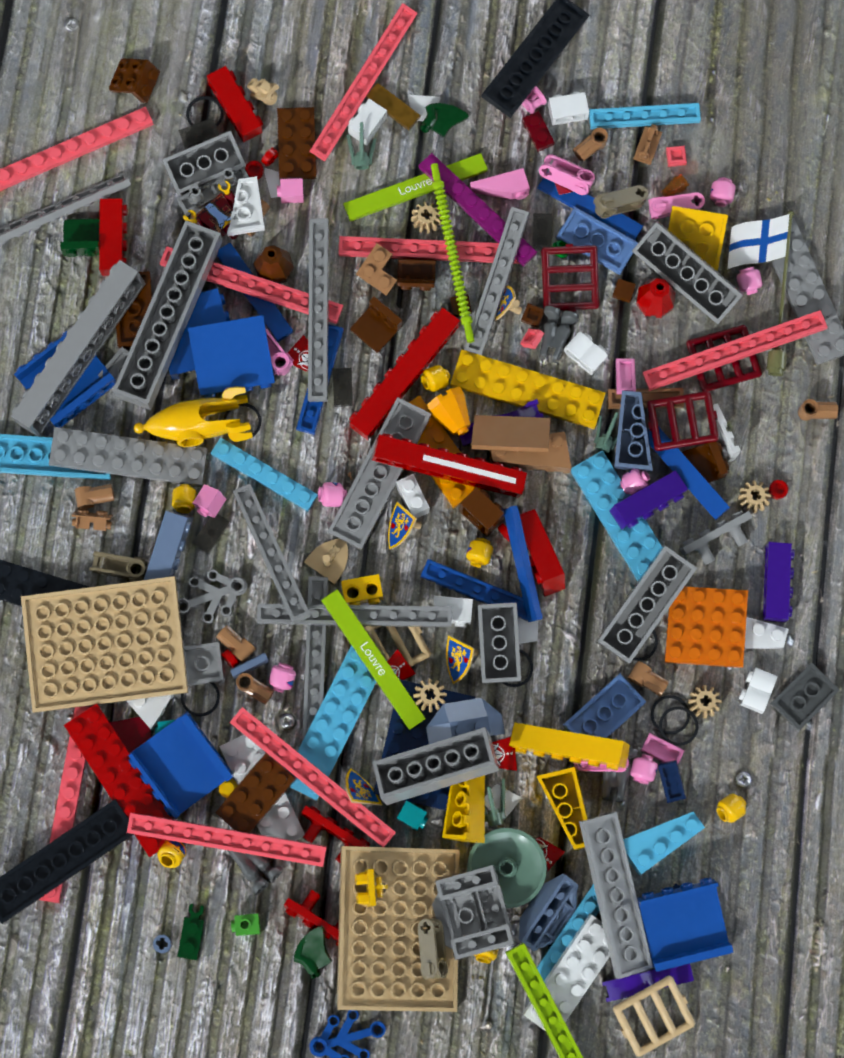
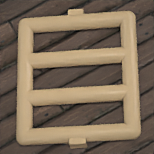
(416, 632)
(635, 1001)

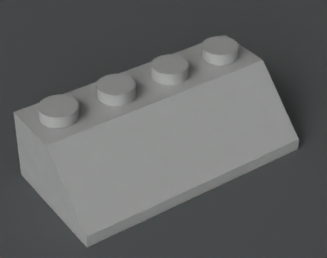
(203, 162)

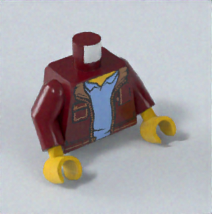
(217, 213)

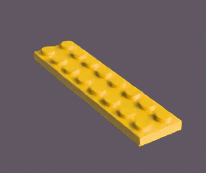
(520, 385)

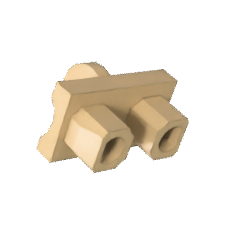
(263, 91)

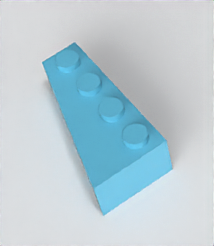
(657, 842)

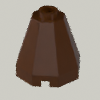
(273, 264)

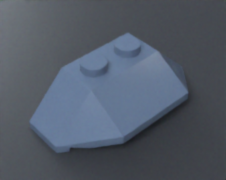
(464, 717)
(548, 912)

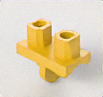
(368, 898)

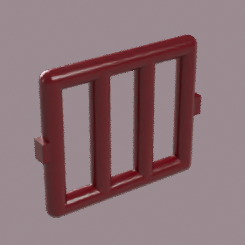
(592, 267)
(722, 382)
(676, 442)

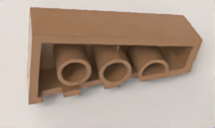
(554, 460)

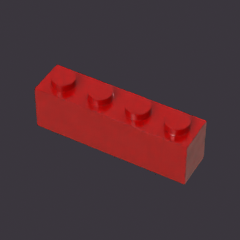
(234, 103)
(112, 234)

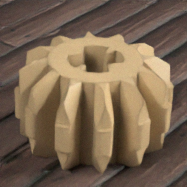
(420, 220)
(747, 494)
(437, 694)
(708, 709)

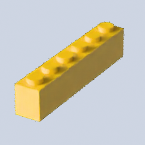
(569, 745)

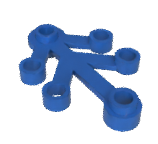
(343, 1038)

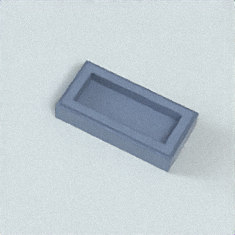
(249, 665)

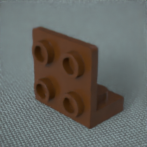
(376, 325)

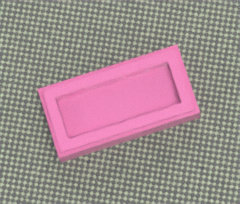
(625, 375)
(661, 749)

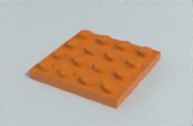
(707, 627)

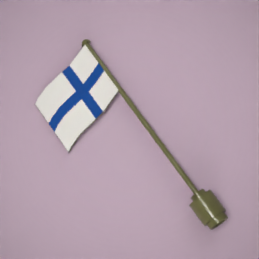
(761, 243)

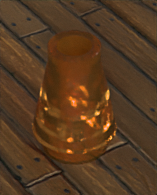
(675, 186)

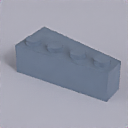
(632, 437)
(169, 545)

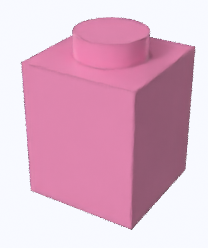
(290, 190)
(209, 501)

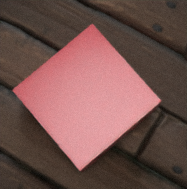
(676, 156)
(532, 338)

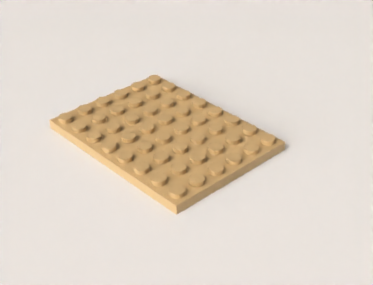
(104, 644)
(381, 942)

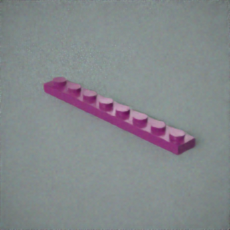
(474, 206)

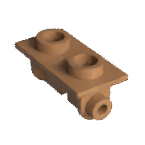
(648, 144)
(99, 519)

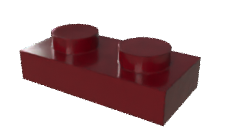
(538, 131)

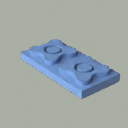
(612, 246)
(606, 709)

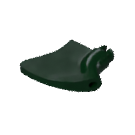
(442, 118)
(312, 952)

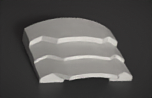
(473, 913)

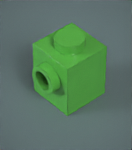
(246, 924)

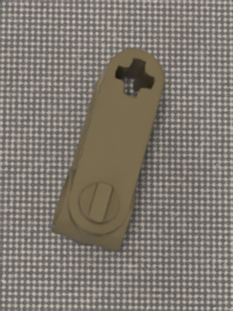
(620, 201)
(118, 566)
(432, 949)

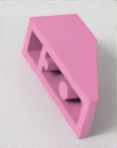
(506, 185)

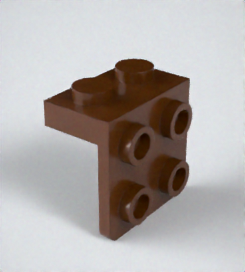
(135, 77)
(416, 274)
(708, 461)

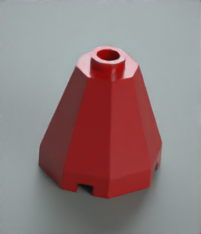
(656, 298)

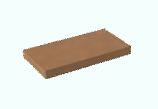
(511, 433)

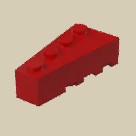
(542, 556)

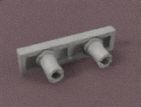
(203, 195)
(701, 543)

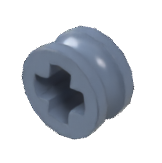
(167, 940)

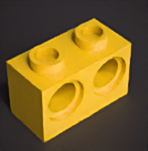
(360, 585)

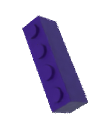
(648, 500)
(777, 582)

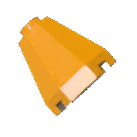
(451, 411)

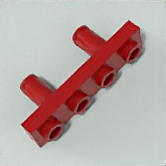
(328, 824)
(305, 912)

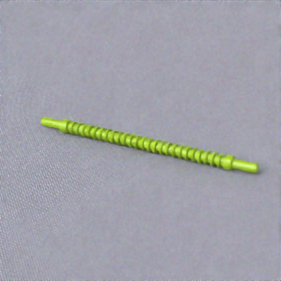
(466, 320)

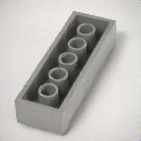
(687, 272)
(646, 604)
(435, 766)

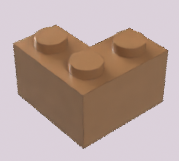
(373, 273)

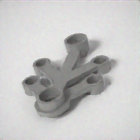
(214, 594)

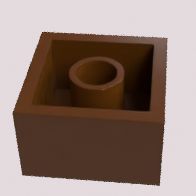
(482, 511)

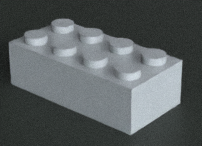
(499, 643)

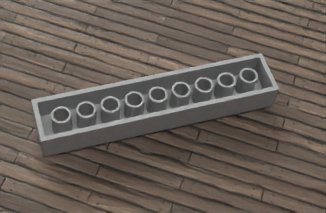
(167, 315)
(78, 348)

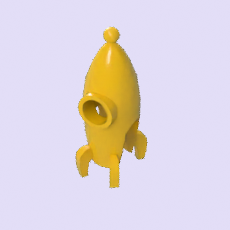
(186, 422)

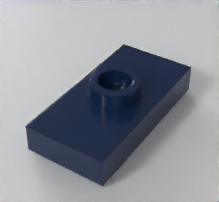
(671, 781)

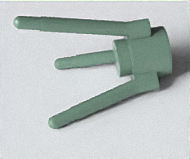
(361, 160)
(605, 441)
(494, 815)

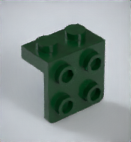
(80, 237)

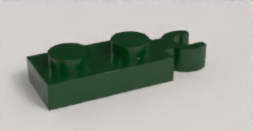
(191, 935)

